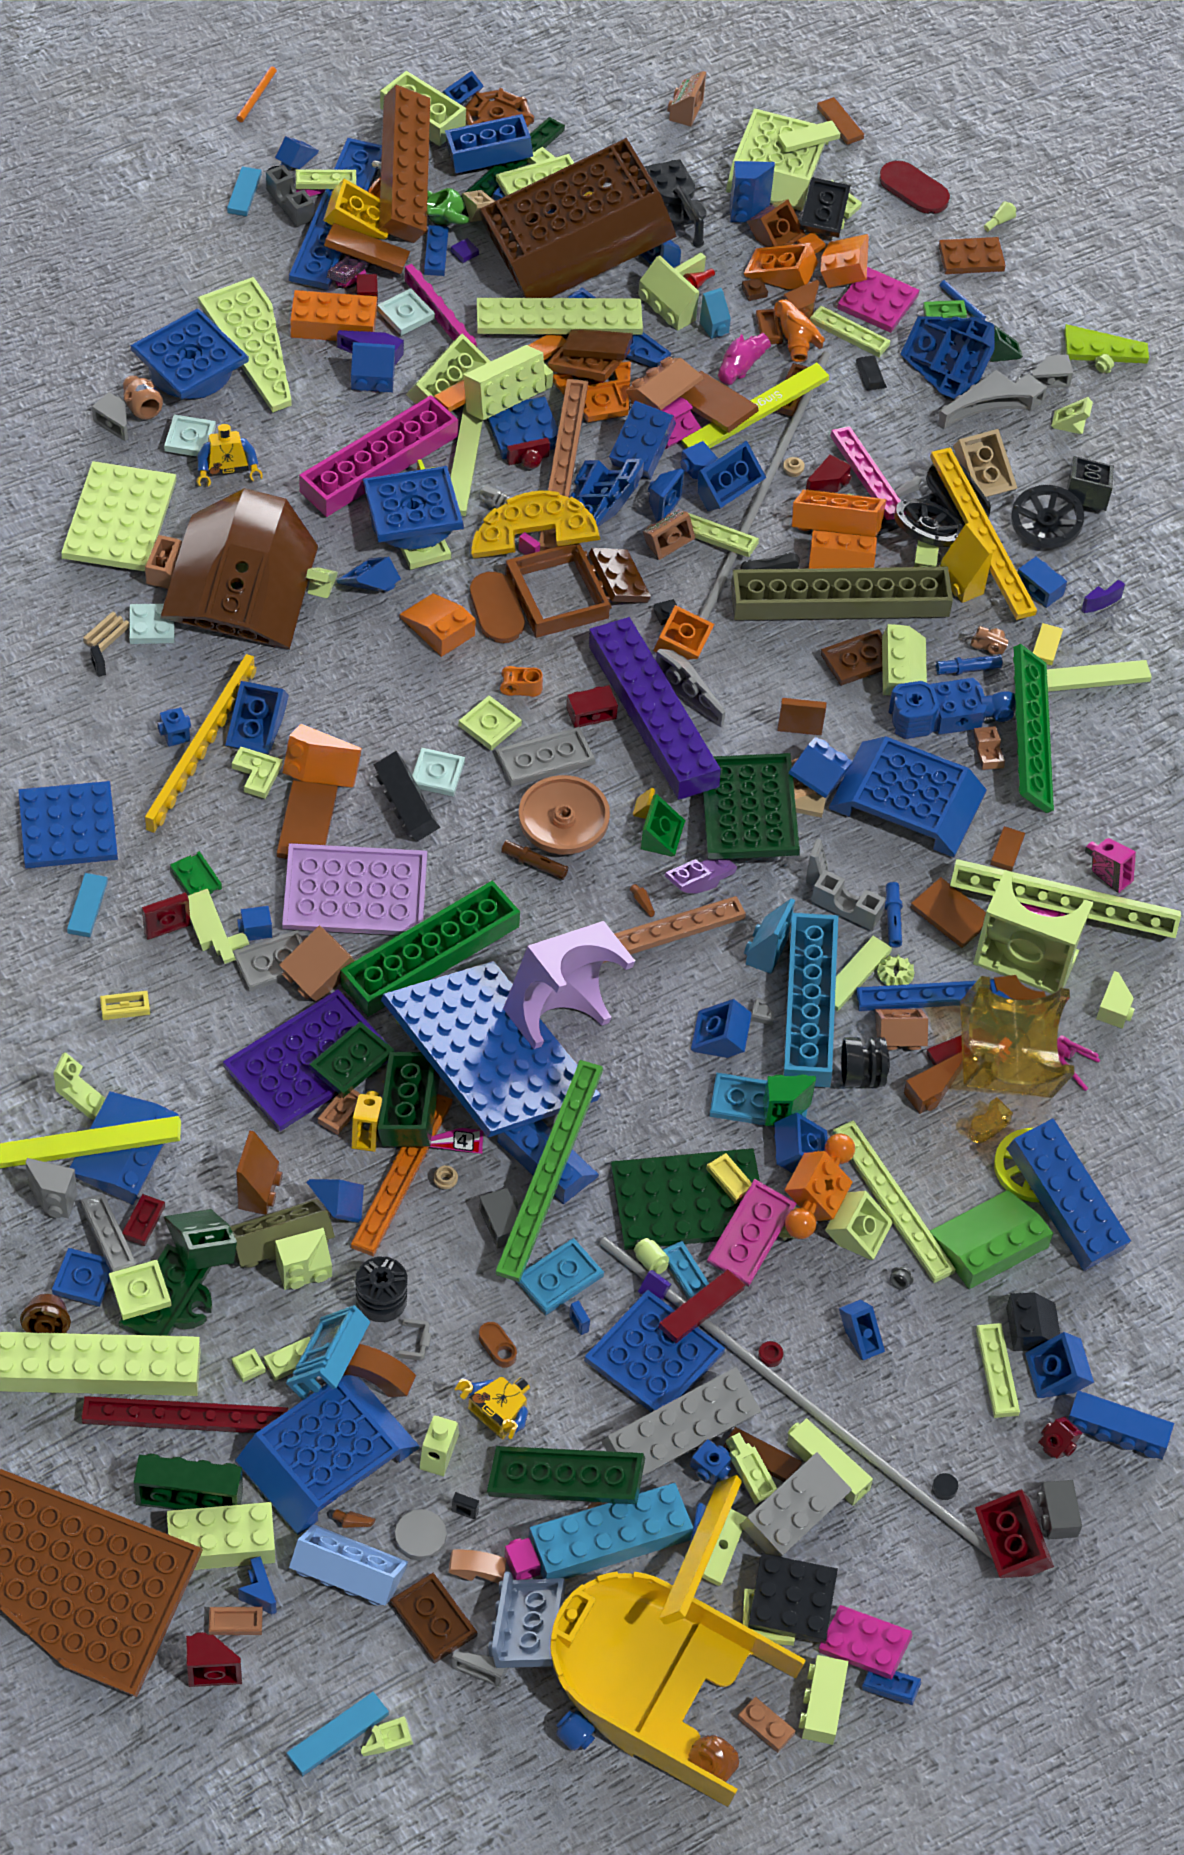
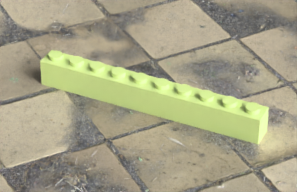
(1069, 898)

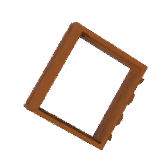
(550, 558)

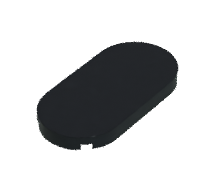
(940, 492)

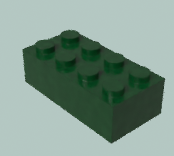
(408, 1100)
(186, 1484)

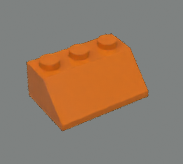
(841, 550)

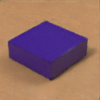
(464, 250)
(655, 1284)

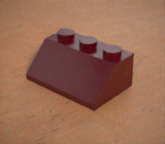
(1014, 1536)

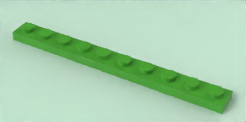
(549, 1171)

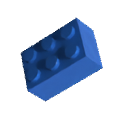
(643, 437)

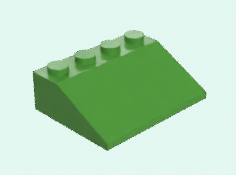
(992, 1238)

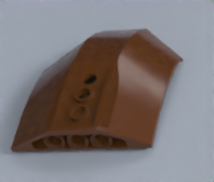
(278, 553)

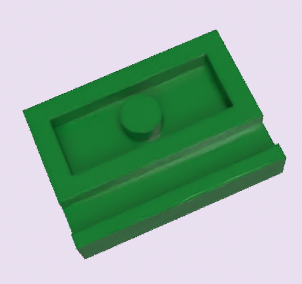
(195, 874)

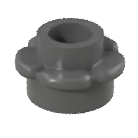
(901, 1278)

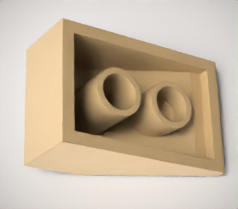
(986, 462)

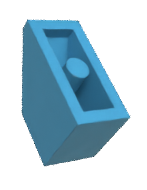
(715, 313)

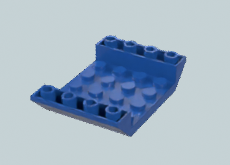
(911, 791)
(323, 1450)

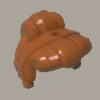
(715, 1756)

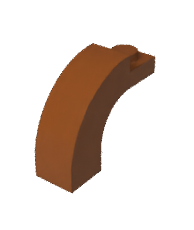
(382, 1370)

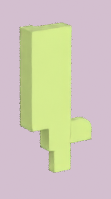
(210, 929)

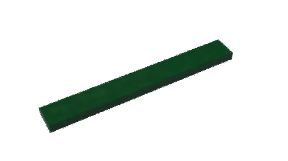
(540, 137)

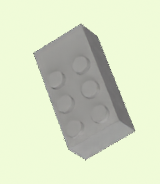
(795, 1506)

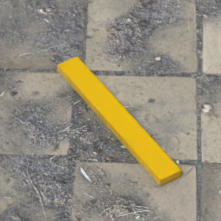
(700, 1550)

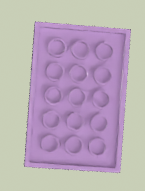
(354, 889)

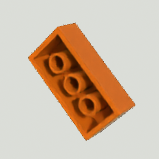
(324, 314)

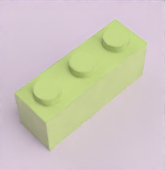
(823, 1699)

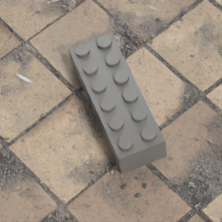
(687, 1421)

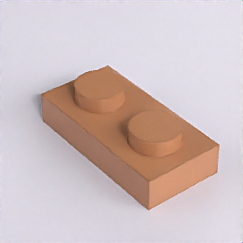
(339, 1112)
(766, 1724)

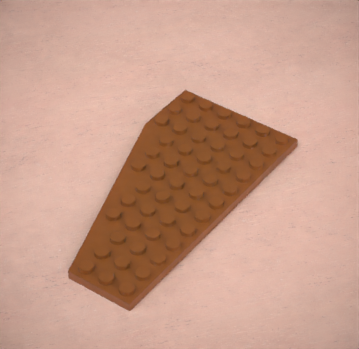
(88, 1581)

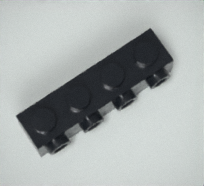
(406, 796)

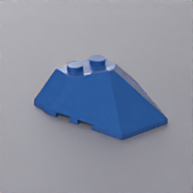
(950, 351)
(606, 490)

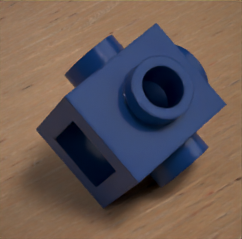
(174, 726)
(711, 1462)

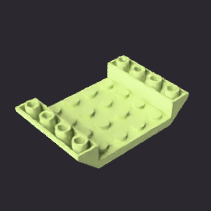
(792, 169)

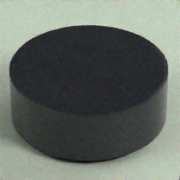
(945, 1486)

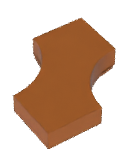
(1015, 989)

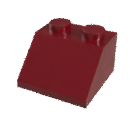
(211, 1662)

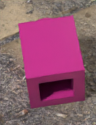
(522, 1559)

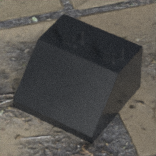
(1031, 1320)

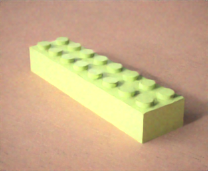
(99, 1363)

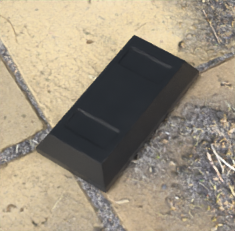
(870, 373)

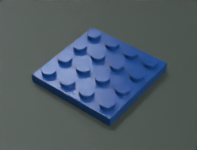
(67, 824)
(647, 1361)

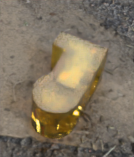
(989, 1124)

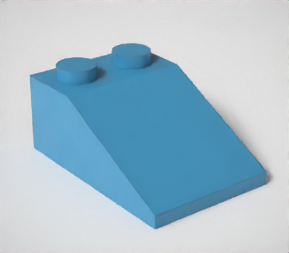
(770, 938)

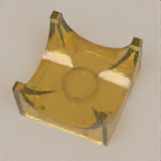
(1012, 1042)

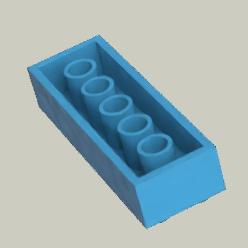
(611, 1533)

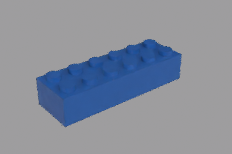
(1068, 1194)

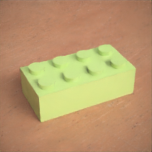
(444, 111)
(504, 382)
(226, 1533)

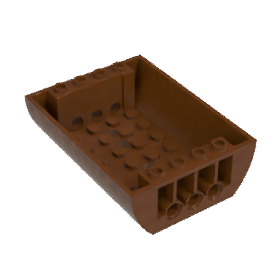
(585, 231)

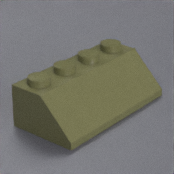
(258, 1235)

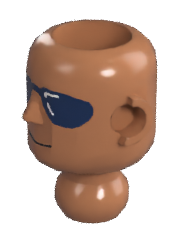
(142, 397)

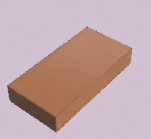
(235, 1620)

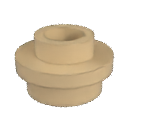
(793, 466)
(445, 1171)

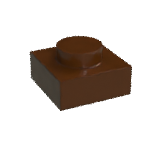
(754, 289)

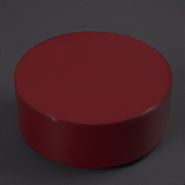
(770, 1354)

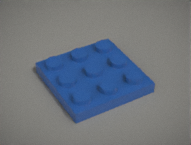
(523, 423)

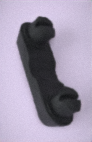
(784, 561)

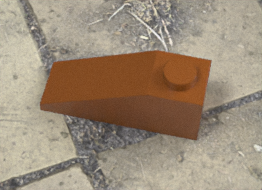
(930, 1086)

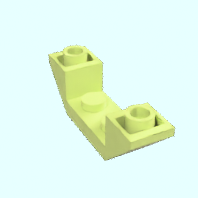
(75, 1088)

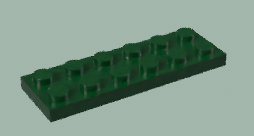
(566, 1474)

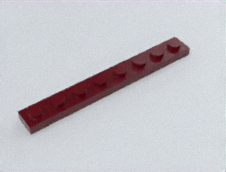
(178, 1414)

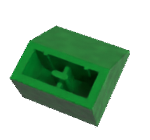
(787, 1096)

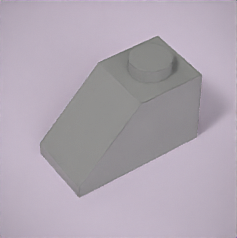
(1054, 371)
(111, 415)

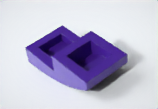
(1100, 598)

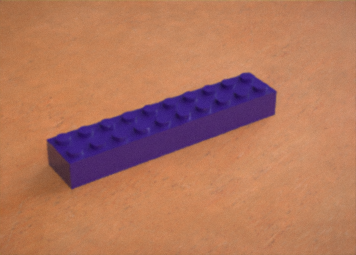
(654, 708)

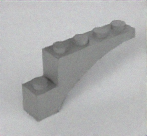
(994, 393)

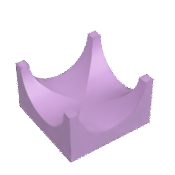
(563, 974)

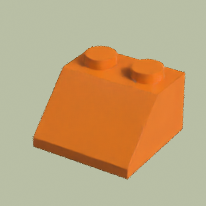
(684, 633)

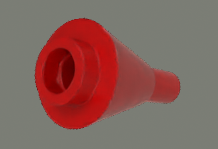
(699, 278)

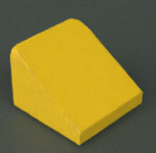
(643, 804)

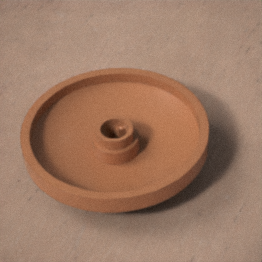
(564, 814)

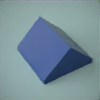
(340, 1197)

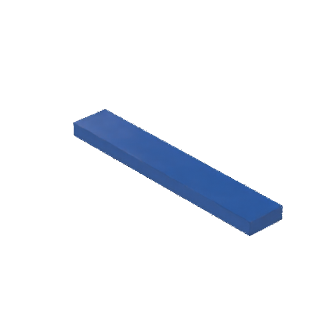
(914, 995)

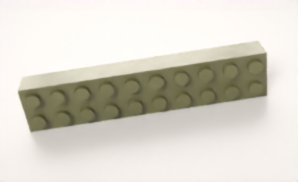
(841, 593)

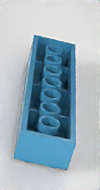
(811, 997)

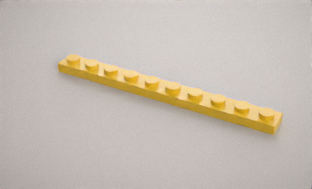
(973, 513)
(198, 747)

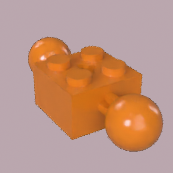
(819, 1185)

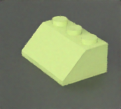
(669, 294)
(902, 656)

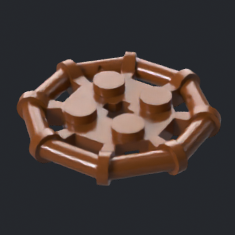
(504, 103)

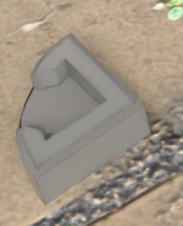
(762, 1013)

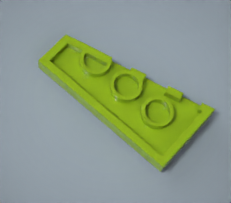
(1089, 344)

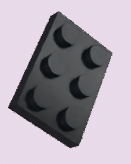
(825, 207)

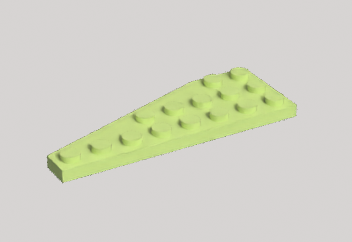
(249, 322)

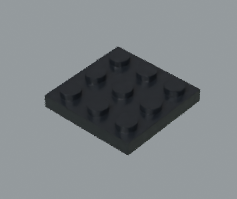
(793, 1598)

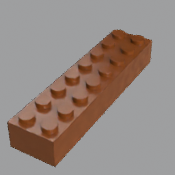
(404, 164)

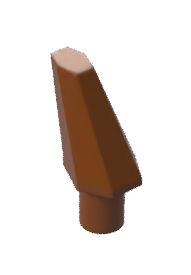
(643, 899)
(353, 1519)

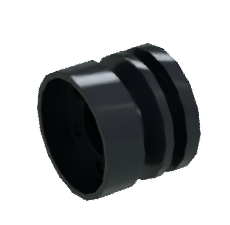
(864, 1062)
(381, 1289)

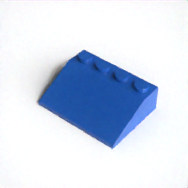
(121, 1171)

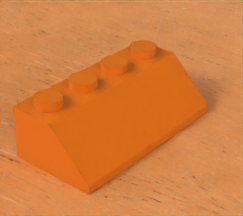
(838, 513)

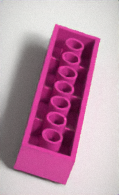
(378, 453)

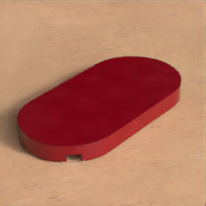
(914, 187)

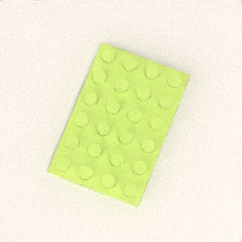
(119, 516)

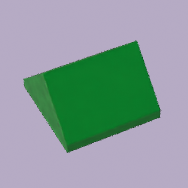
(662, 828)

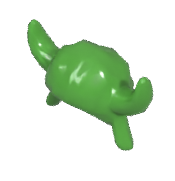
(446, 207)

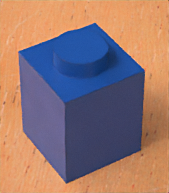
(255, 923)

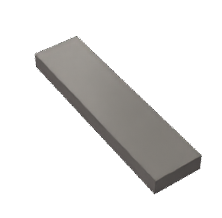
(107, 1233)

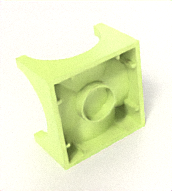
(1028, 944)

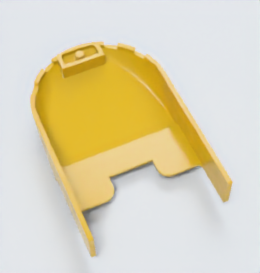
(642, 1676)

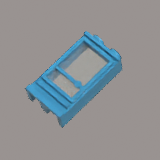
(329, 1351)

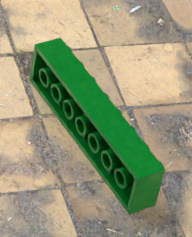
(431, 946)

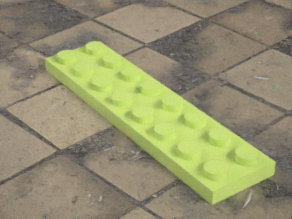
(558, 315)

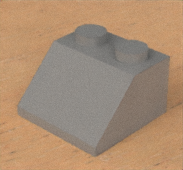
(52, 1187)

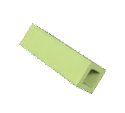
(807, 1439)

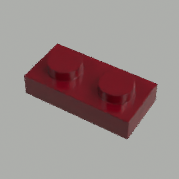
(143, 1219)

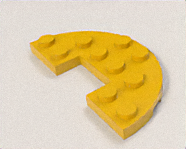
(533, 513)

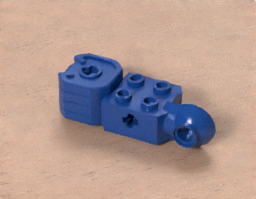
(946, 707)

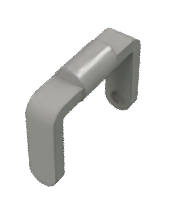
(424, 1341)

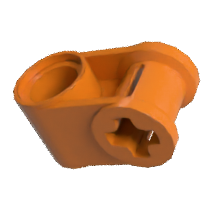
(523, 681)

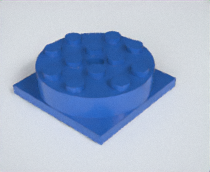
(190, 356)
(413, 507)

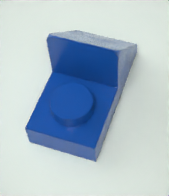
(259, 1592)

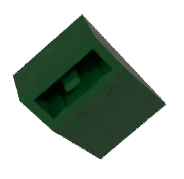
(202, 1239)

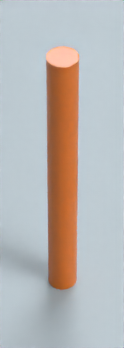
(256, 94)

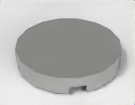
(420, 1534)

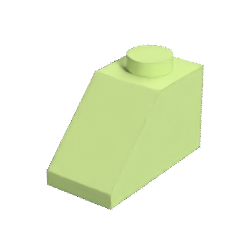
(1116, 1003)

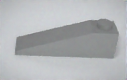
(689, 685)

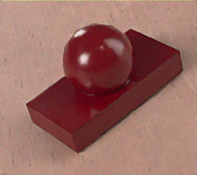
(528, 453)

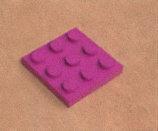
(878, 300)

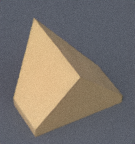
(474, 201)

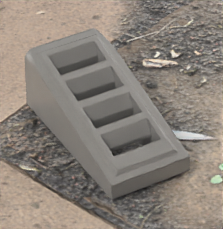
(817, 863)
(479, 1666)

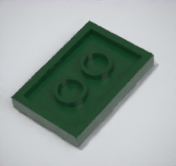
(351, 1059)

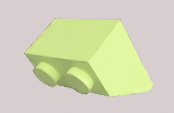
(859, 1225)

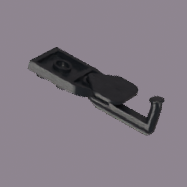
(677, 190)

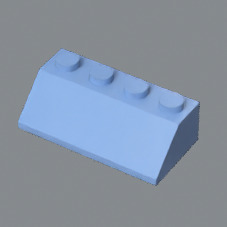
(348, 1565)

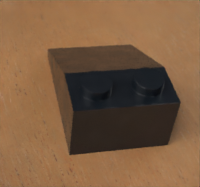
(1091, 482)

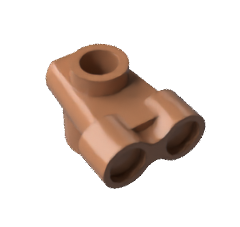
(991, 640)

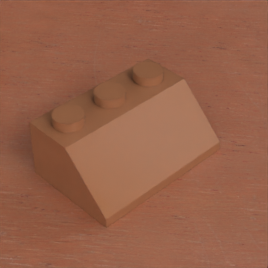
(664, 383)

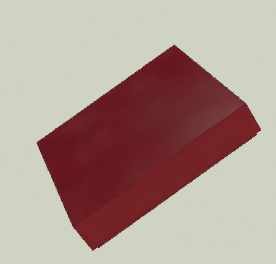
(166, 916)

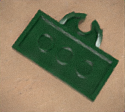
(185, 1294)

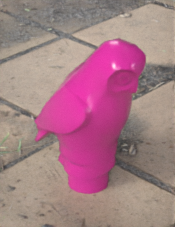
(741, 357)

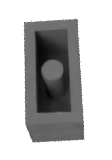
(499, 1214)
(1060, 1509)

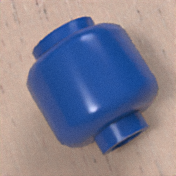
(575, 1730)

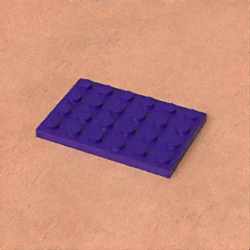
(277, 1065)

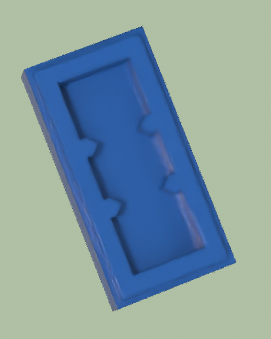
(900, 1688)

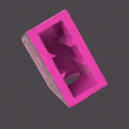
(1112, 863)

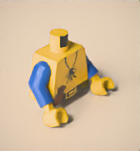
(226, 454)
(497, 1403)

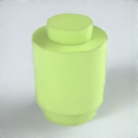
(651, 1256)

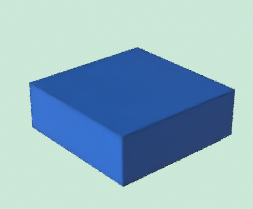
(579, 1317)

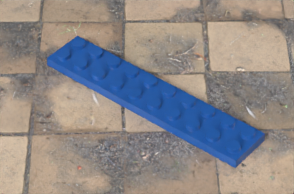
(313, 257)

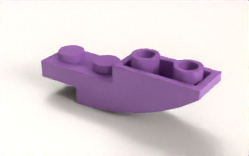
(700, 876)

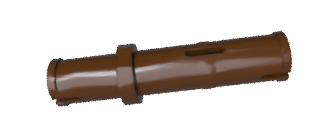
(534, 859)

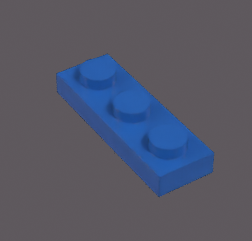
(436, 250)

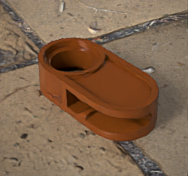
(494, 1340)

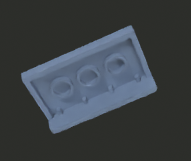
(525, 1621)

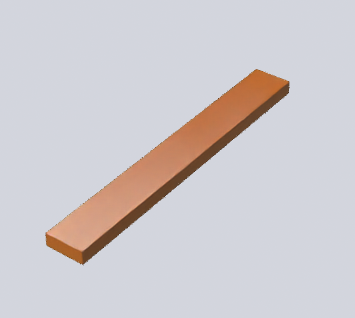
(455, 395)
(395, 1188)

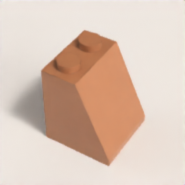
(316, 964)

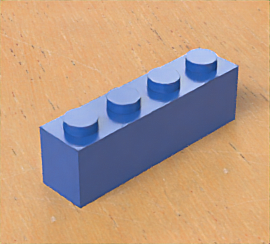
(1121, 1425)

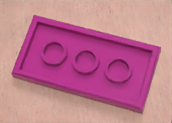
(751, 1232)

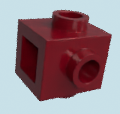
(1059, 1438)

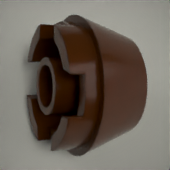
(45, 1315)

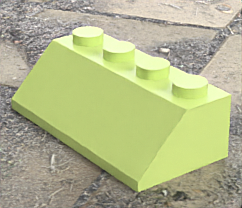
(448, 369)

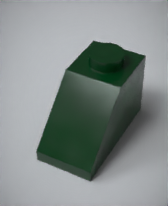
(1005, 347)

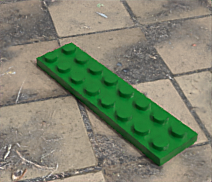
(1033, 729)

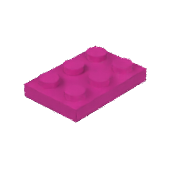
(866, 1642)

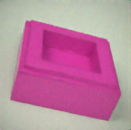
(528, 544)

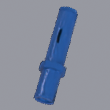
(970, 664)
(893, 906)

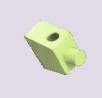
(439, 1439)

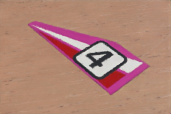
(459, 1139)

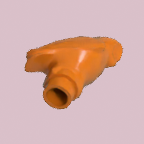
(797, 330)

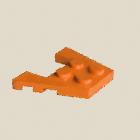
(603, 399)

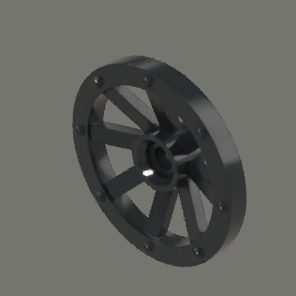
(1047, 518)
(926, 528)

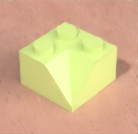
(303, 1259)

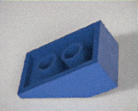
(256, 717)

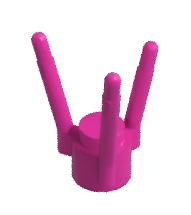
(1067, 1049)

